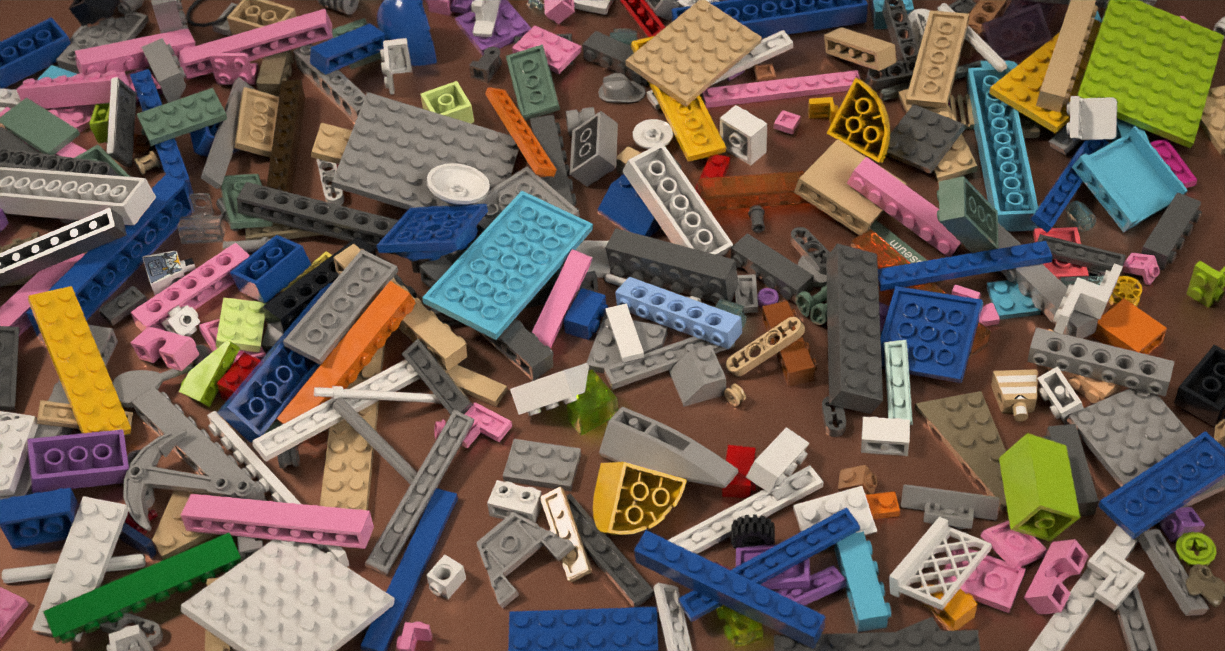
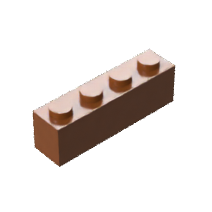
(794, 358)

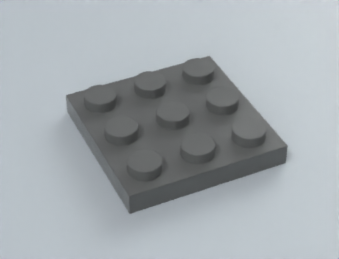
(923, 138)

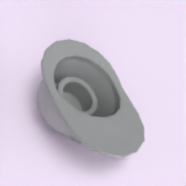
(620, 89)

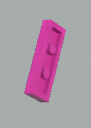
(1175, 162)

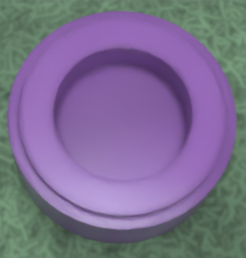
(767, 296)

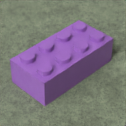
(77, 460)

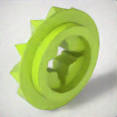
(1201, 542)

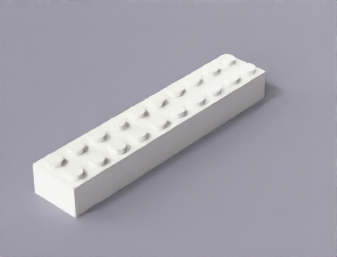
(72, 194)

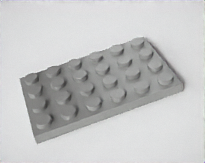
(1133, 434)

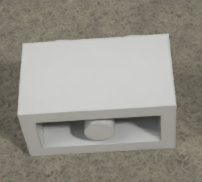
(885, 436)

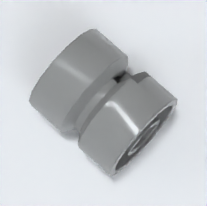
(575, 118)

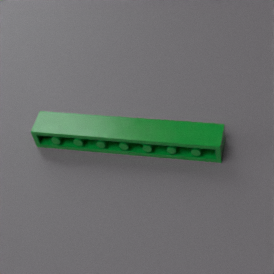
(141, 588)

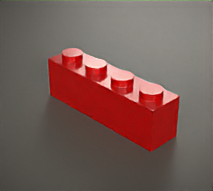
(643, 17)

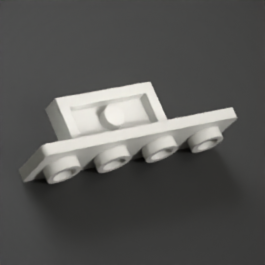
(485, 15)

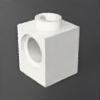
(448, 569)

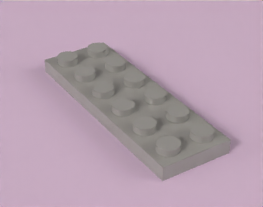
(340, 306)

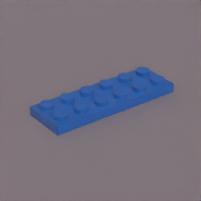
(1166, 485)
(584, 630)

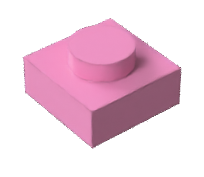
(787, 122)

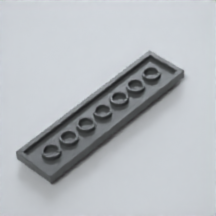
(887, 641)

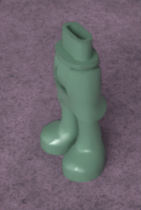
(813, 305)

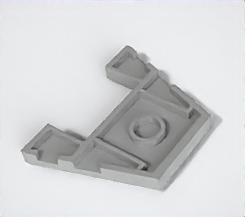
(510, 546)

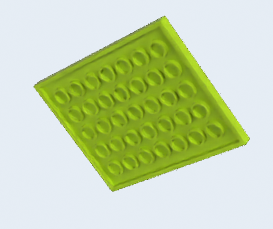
(1153, 68)

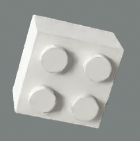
(743, 134)

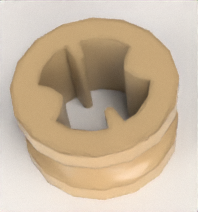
(734, 395)

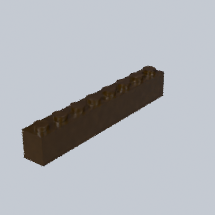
(286, 136)

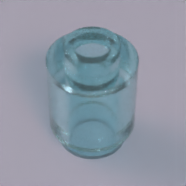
(624, 35)
(1081, 216)

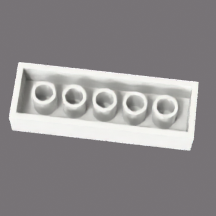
(675, 202)

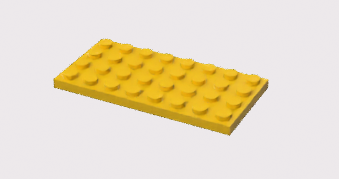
(1023, 84)

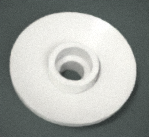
(651, 133)

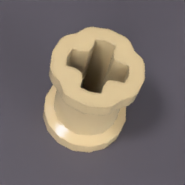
(150, 157)

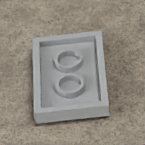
(542, 464)

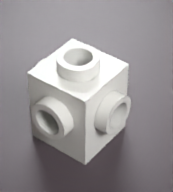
(182, 320)

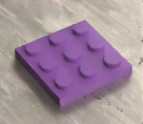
(507, 27)

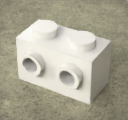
(1059, 393)
(514, 498)

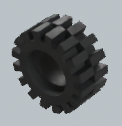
(752, 531)

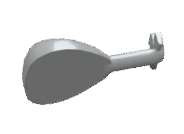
(135, 383)

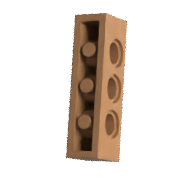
(982, 12)

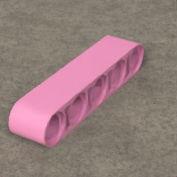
(561, 297)

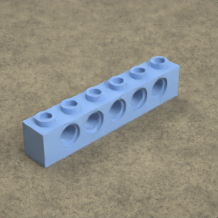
(680, 312)

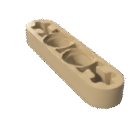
(763, 343)

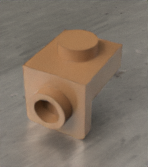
(857, 477)

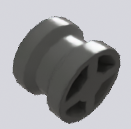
(289, 457)

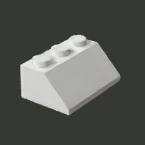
(550, 390)

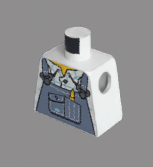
(166, 269)

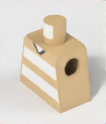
(1015, 392)

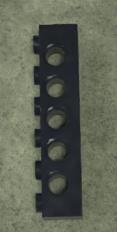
(290, 303)

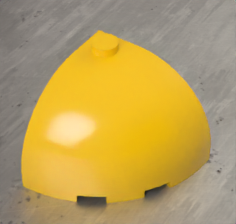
(863, 122)
(633, 497)

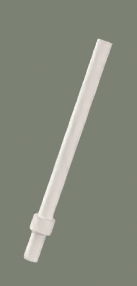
(338, 392)

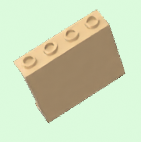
(828, 189)

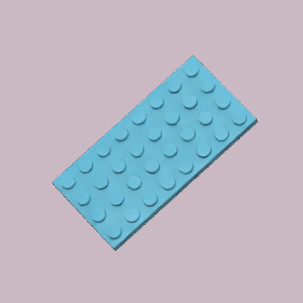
(507, 264)

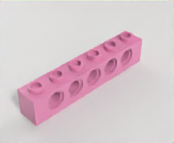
(192, 289)

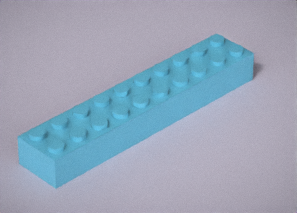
(1002, 152)

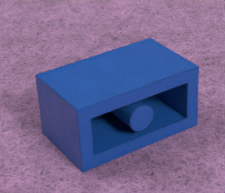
(585, 314)

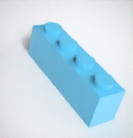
(862, 588)

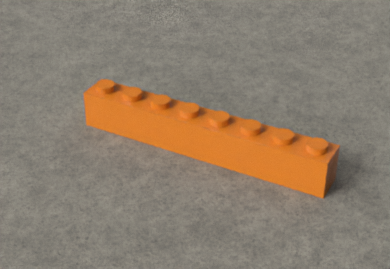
(354, 349)

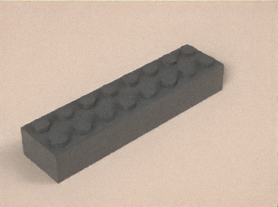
(853, 329)

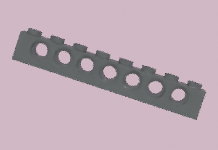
(312, 214)

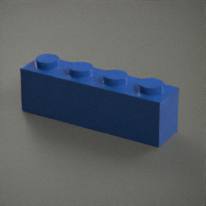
(347, 48)

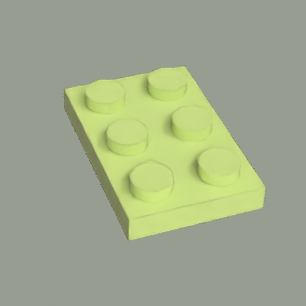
(241, 323)

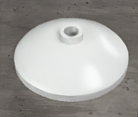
(458, 184)

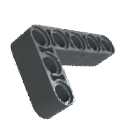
(902, 46)

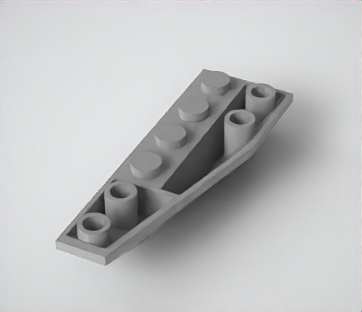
(658, 447)

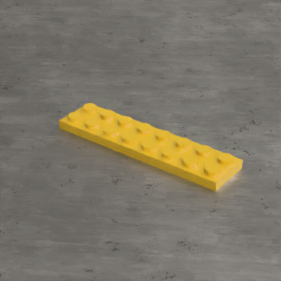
(690, 124)
(78, 361)

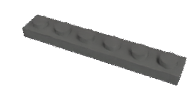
(609, 557)

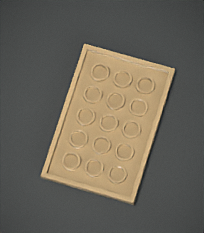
(693, 51)

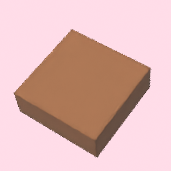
(764, 72)

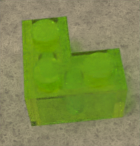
(593, 406)

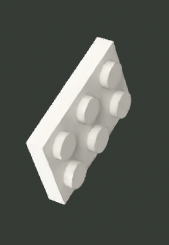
(818, 509)

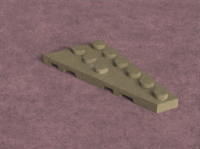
(970, 435)

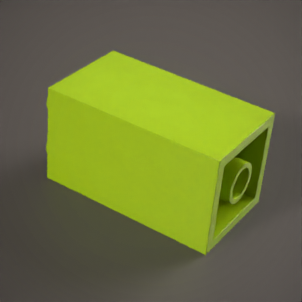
(1039, 487)

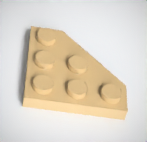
(171, 533)

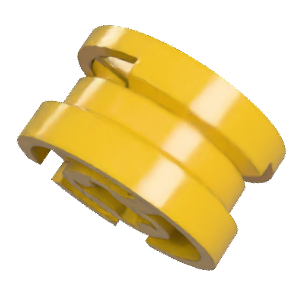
(1126, 289)

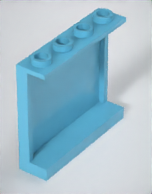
(1129, 179)

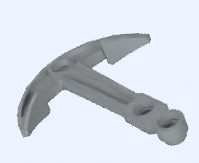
(154, 477)

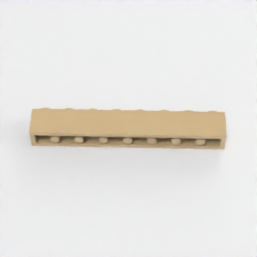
(1066, 55)
(420, 323)

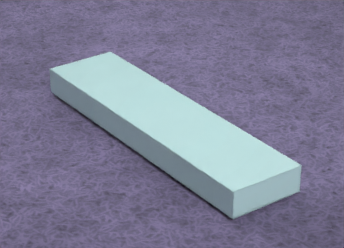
(898, 380)

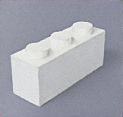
(778, 460)

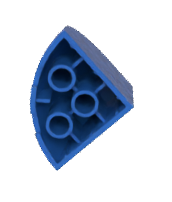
(408, 20)

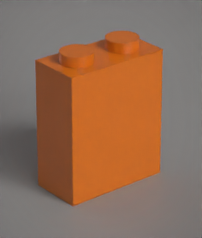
(1129, 328)

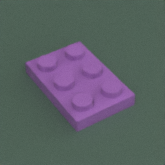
(795, 577)

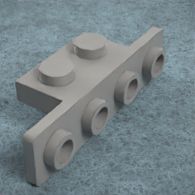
(951, 505)

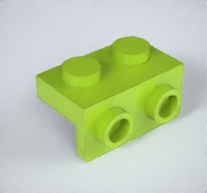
(1206, 284)

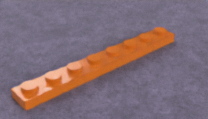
(521, 132)

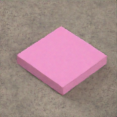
(1014, 547)

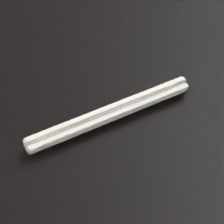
(980, 45)
(46, 571)

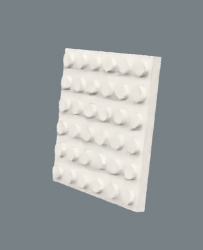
(287, 601)

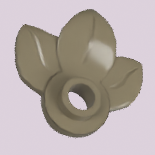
(1205, 583)

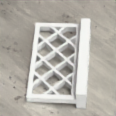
(922, 557)

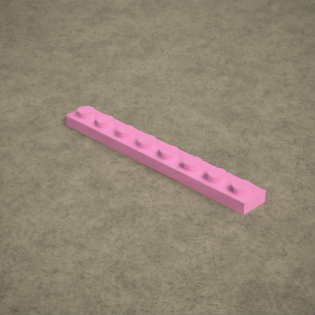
(779, 89)

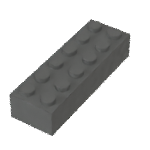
(672, 266)

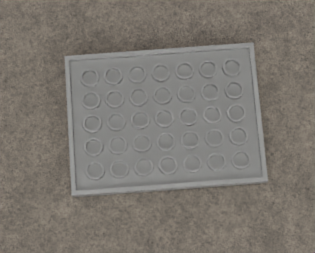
(400, 144)

